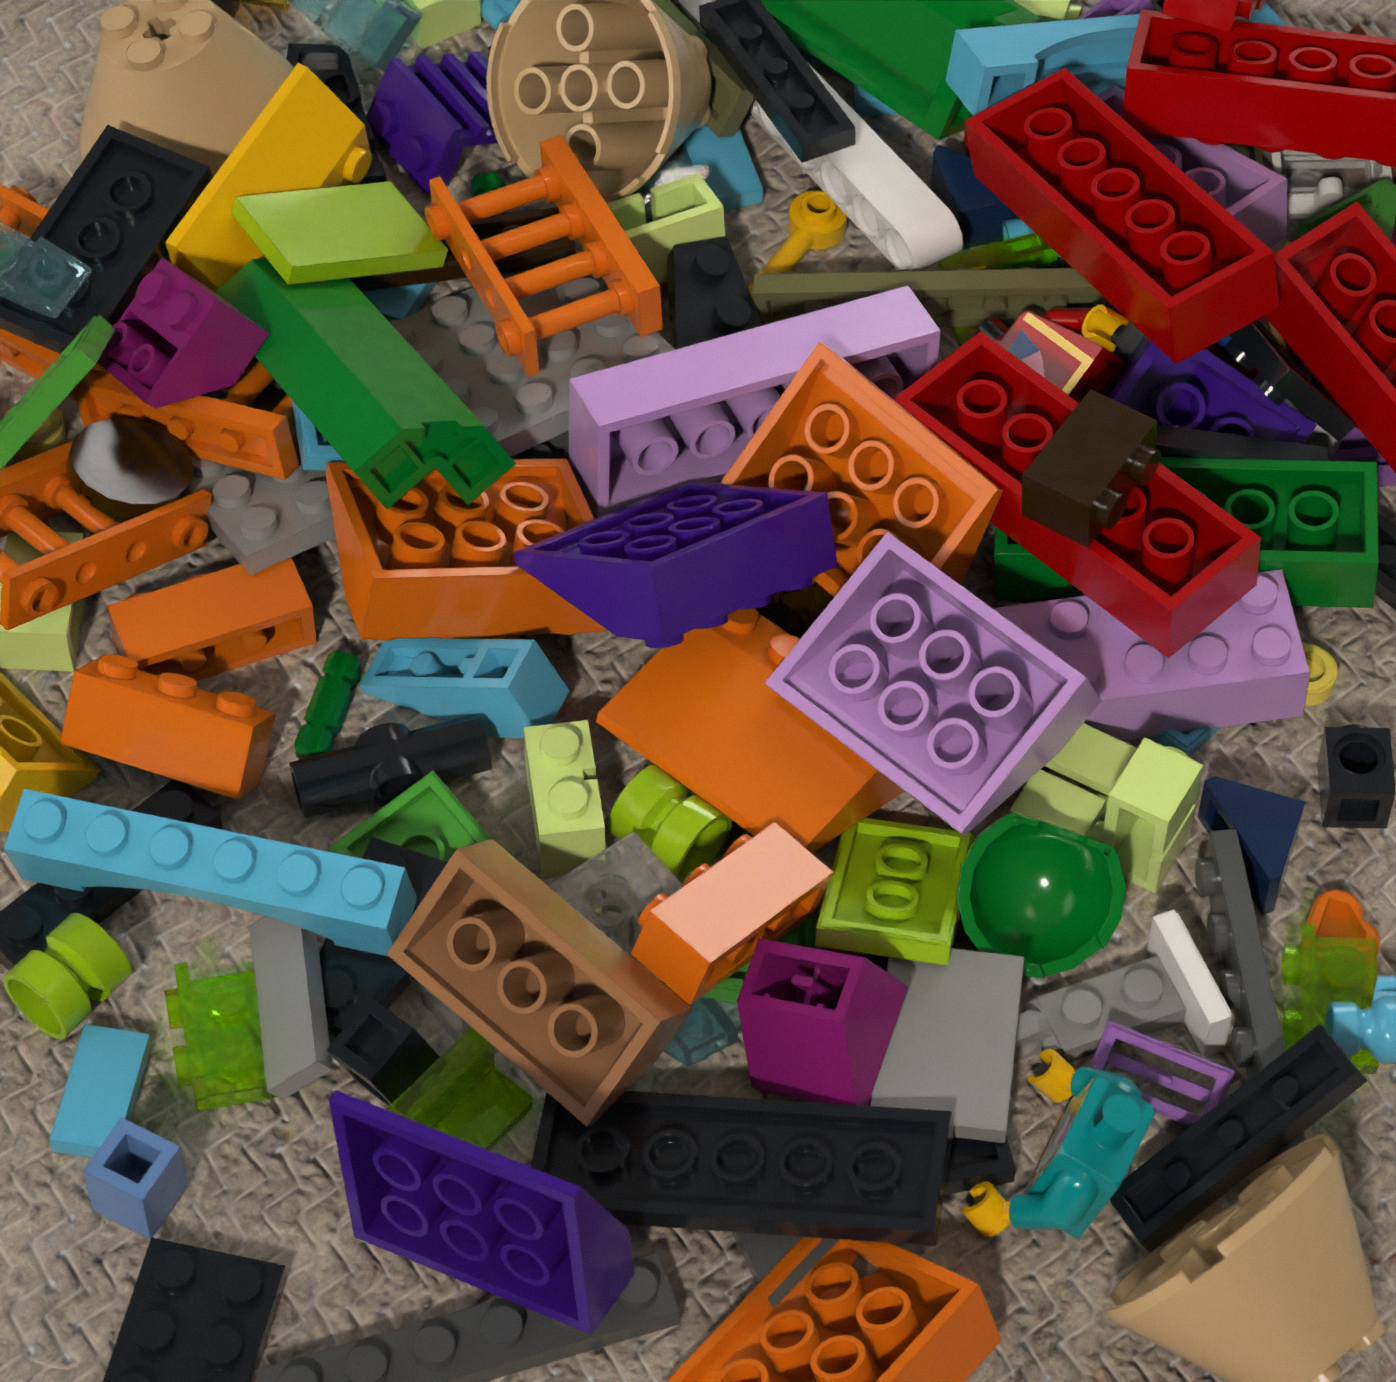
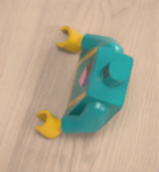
(1082, 1159)

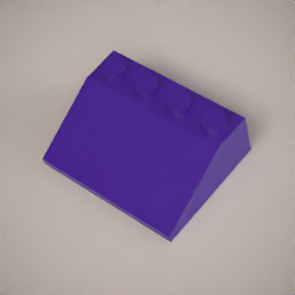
(686, 557)
(479, 1216)

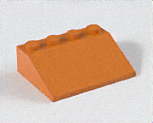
(874, 463)
(451, 565)
(738, 743)
(834, 1327)

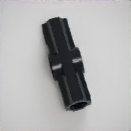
(388, 763)

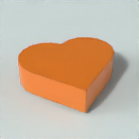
(1340, 915)

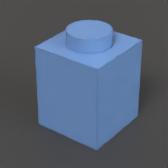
(136, 1178)

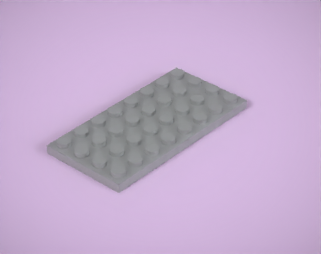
(276, 518)

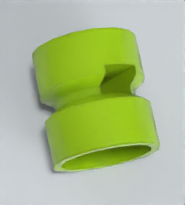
(674, 826)
(75, 968)

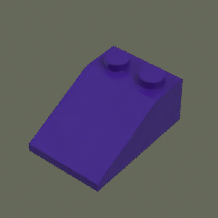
(1203, 396)

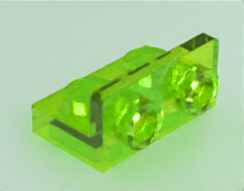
(1326, 972)
(220, 1037)

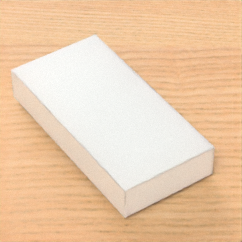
(1206, 1010)

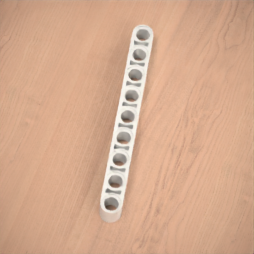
(872, 187)

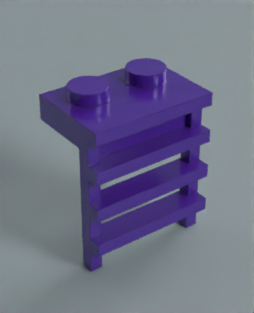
(431, 113)

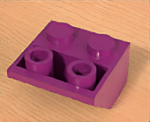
(179, 339)
(816, 1022)

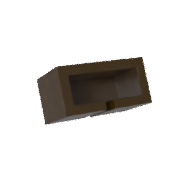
(1090, 468)

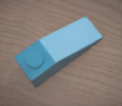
(497, 679)

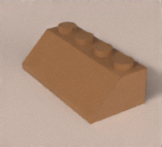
(538, 980)

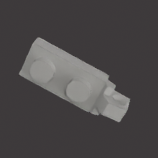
(1077, 1015)

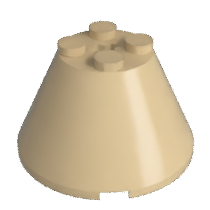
(605, 77)
(179, 78)
(1264, 1284)

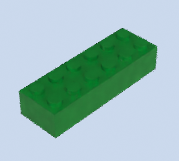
(1310, 516)

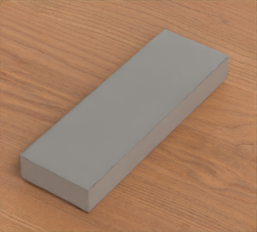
(290, 1005)

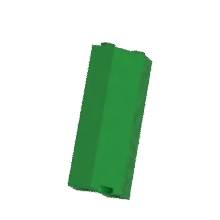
(896, 48)
(365, 386)

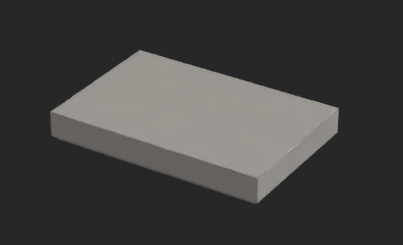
(955, 1041)

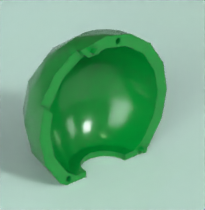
(1039, 893)

